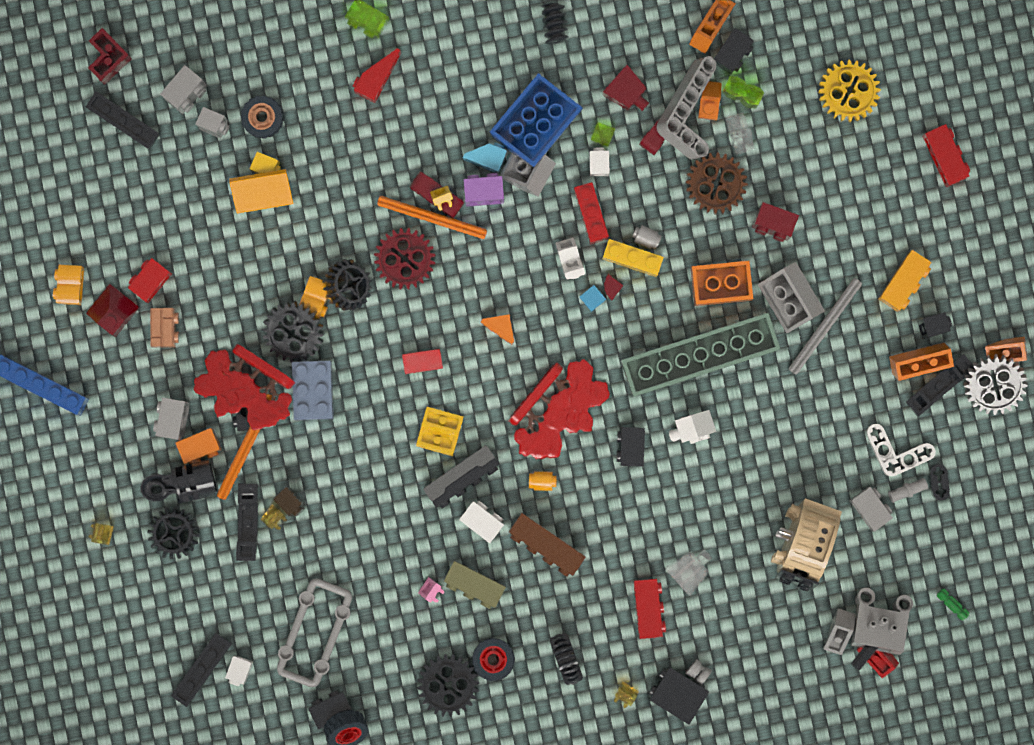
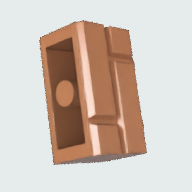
(163, 327)

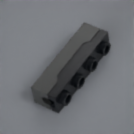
(461, 476)

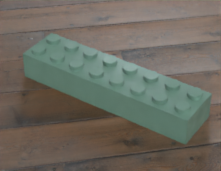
(700, 355)

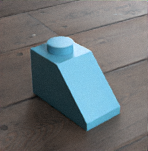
(488, 157)

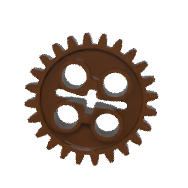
(732, 188)

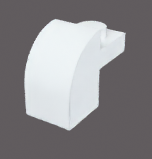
(570, 258)

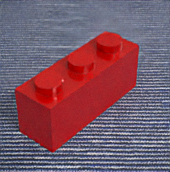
(946, 155)
(591, 213)
(649, 608)

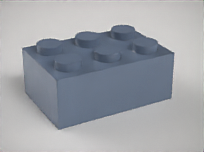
(312, 390)

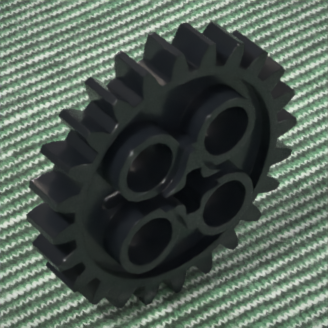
(284, 344)
(436, 699)

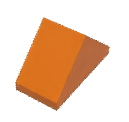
(500, 326)

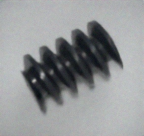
(554, 23)

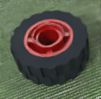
(497, 671)
(346, 728)

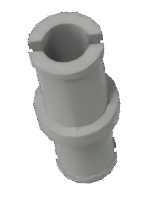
(908, 490)

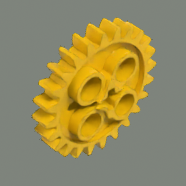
(834, 82)

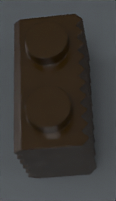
(290, 502)

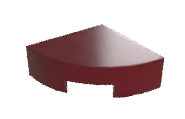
(612, 287)

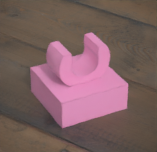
(429, 590)

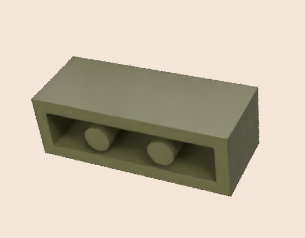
(474, 585)

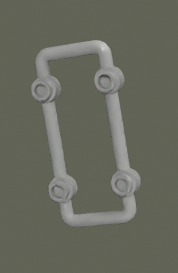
(322, 665)

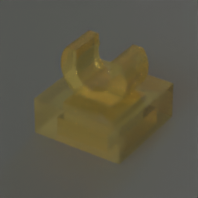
(272, 517)
(101, 534)
(626, 694)

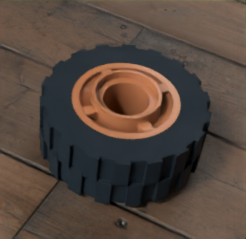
(254, 108)

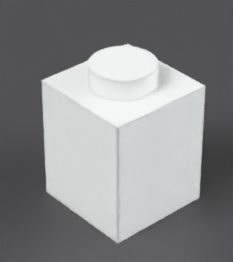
(599, 162)
(238, 670)

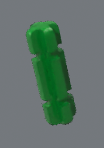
(953, 604)

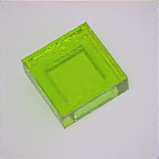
(602, 134)

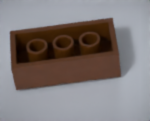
(547, 544)

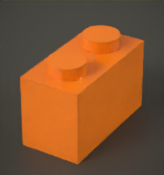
(199, 446)

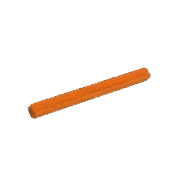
(432, 217)
(238, 461)

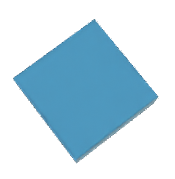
(592, 298)

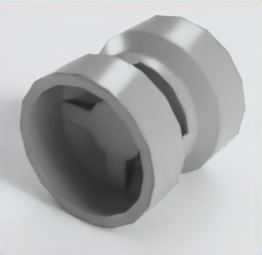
(695, 668)

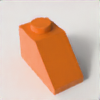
(1010, 348)

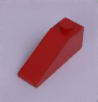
(374, 79)

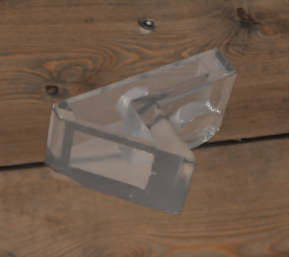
(740, 133)

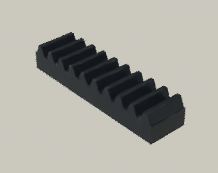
(122, 120)
(201, 669)

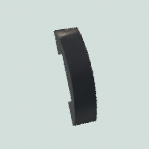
(939, 385)
(247, 522)

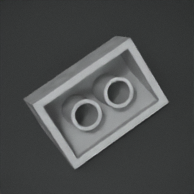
(791, 297)

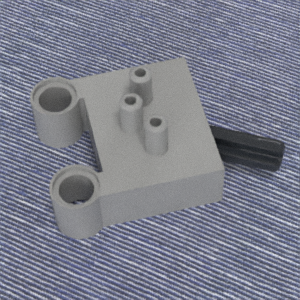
(879, 628)

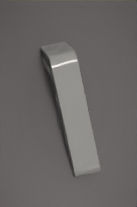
(676, 121)

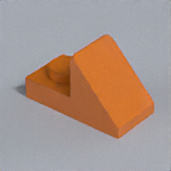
(710, 101)

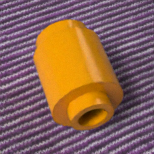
(542, 481)

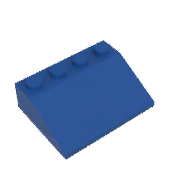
(535, 120)

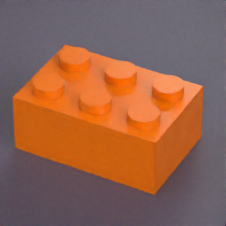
(721, 283)

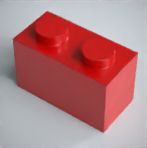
(149, 280)

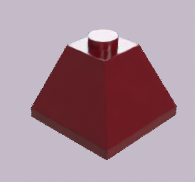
(112, 310)

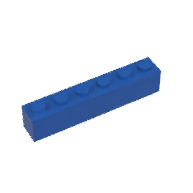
(42, 386)

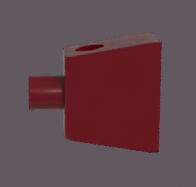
(626, 90)

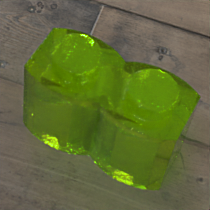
(366, 18)
(748, 94)

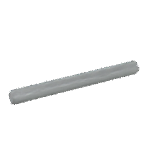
(825, 326)

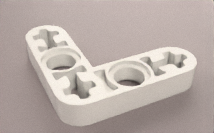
(891, 457)

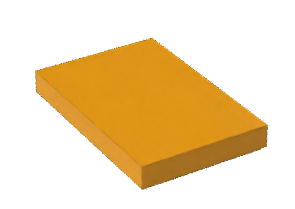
(261, 191)

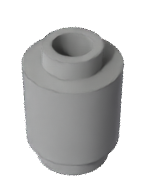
(646, 237)

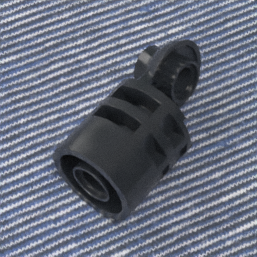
(188, 481)

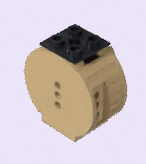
(806, 544)

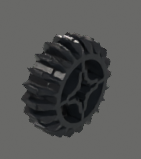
(356, 291)
(178, 540)
(566, 659)

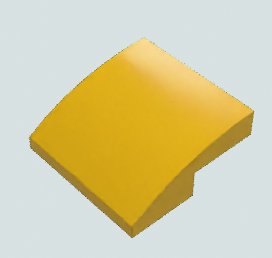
(439, 431)

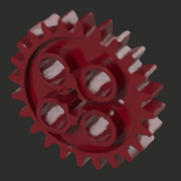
(415, 245)

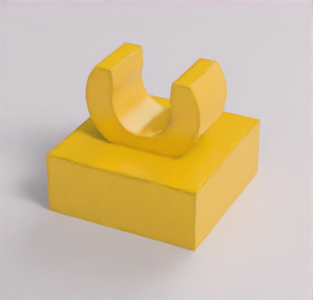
(440, 196)

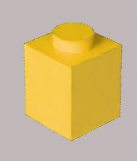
(264, 163)

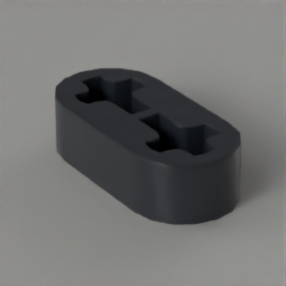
(943, 481)

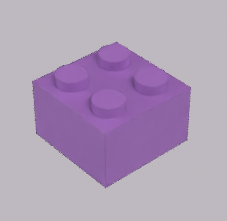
(483, 190)

